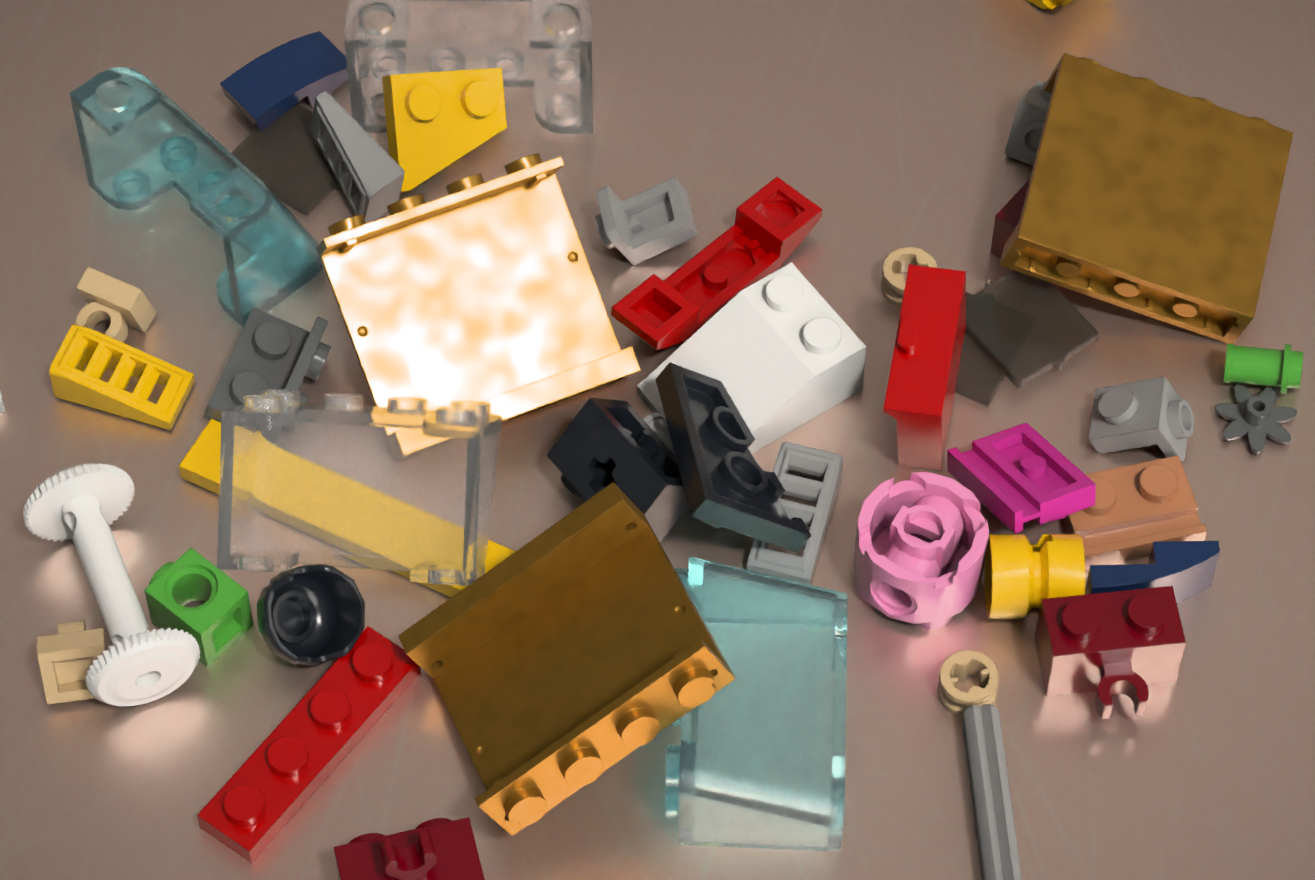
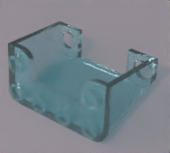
(145, 145)
(770, 746)

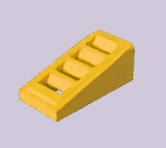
(103, 353)

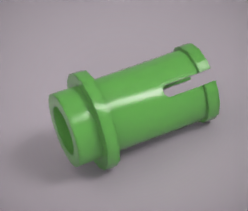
(1264, 366)

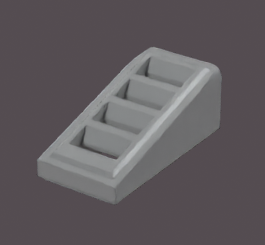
(357, 161)
(808, 476)

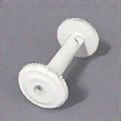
(81, 506)

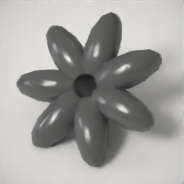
(1256, 417)

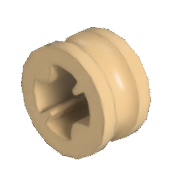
(896, 264)
(957, 669)

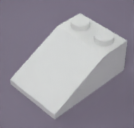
(775, 353)

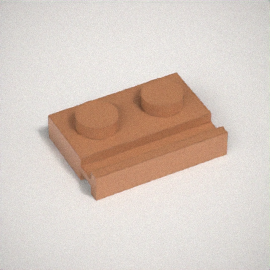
(1135, 509)

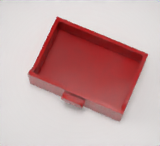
(926, 363)

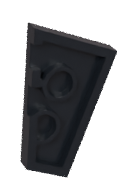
(715, 464)

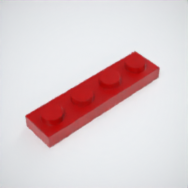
(308, 745)

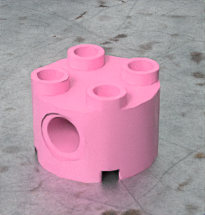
(920, 549)

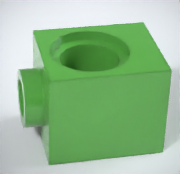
(213, 624)

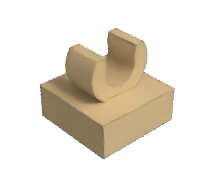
(113, 301)
(67, 658)

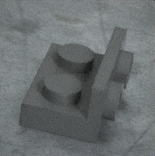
(269, 357)

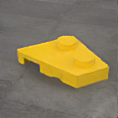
(440, 118)

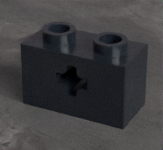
(616, 445)

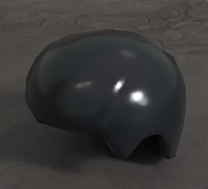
(311, 614)

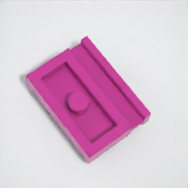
(1021, 477)

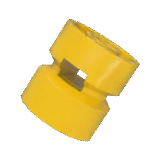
(1024, 573)

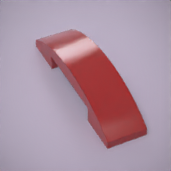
(759, 242)

